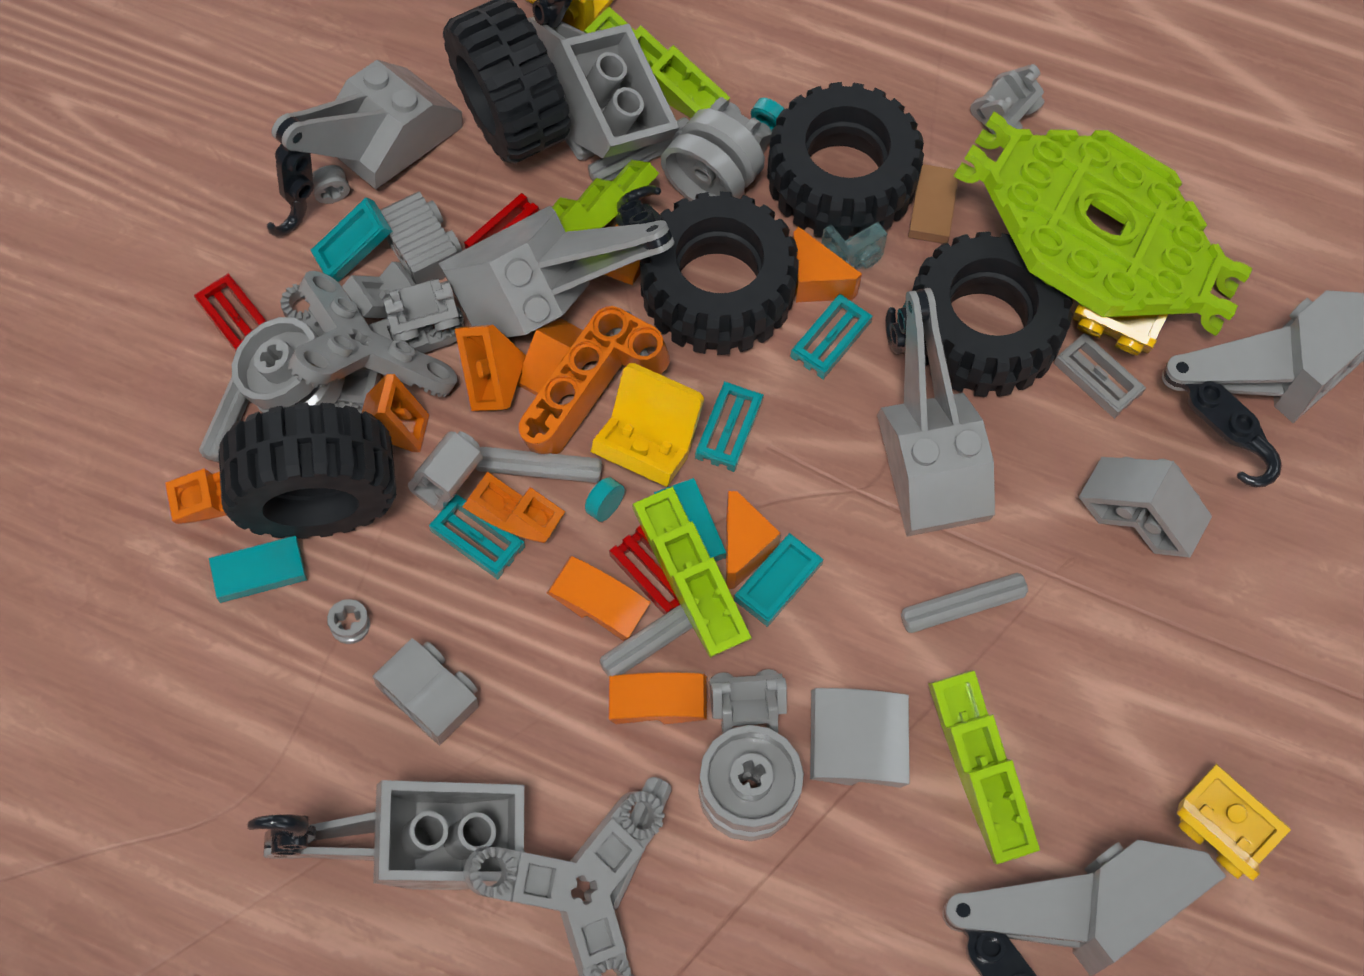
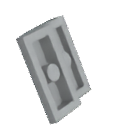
(859, 737)

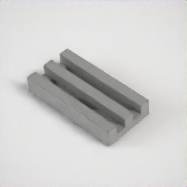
(1095, 380)

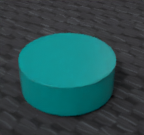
(766, 111)
(604, 499)

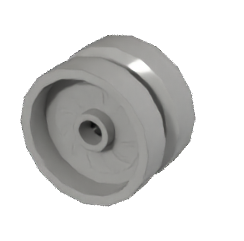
(712, 156)
(263, 372)
(757, 756)

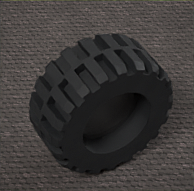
(507, 79)
(850, 119)
(996, 269)
(721, 319)
(306, 471)

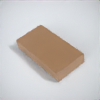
(933, 204)

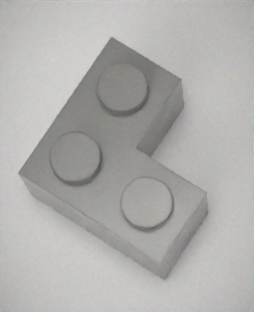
(1151, 499)

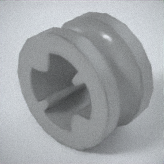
(330, 184)
(339, 613)

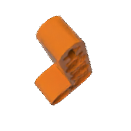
(549, 426)

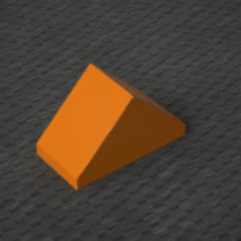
(822, 272)
(546, 352)
(489, 366)
(398, 412)
(748, 539)

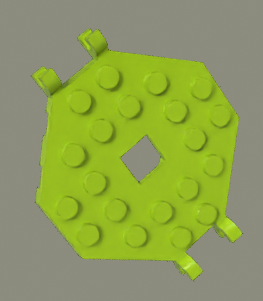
(1155, 263)

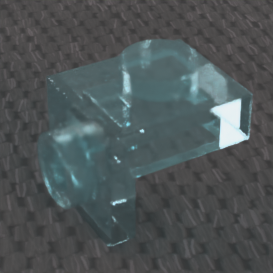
(861, 249)

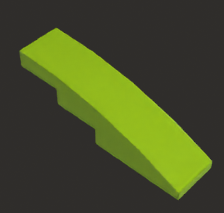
(679, 79)
(600, 199)
(691, 572)
(984, 768)

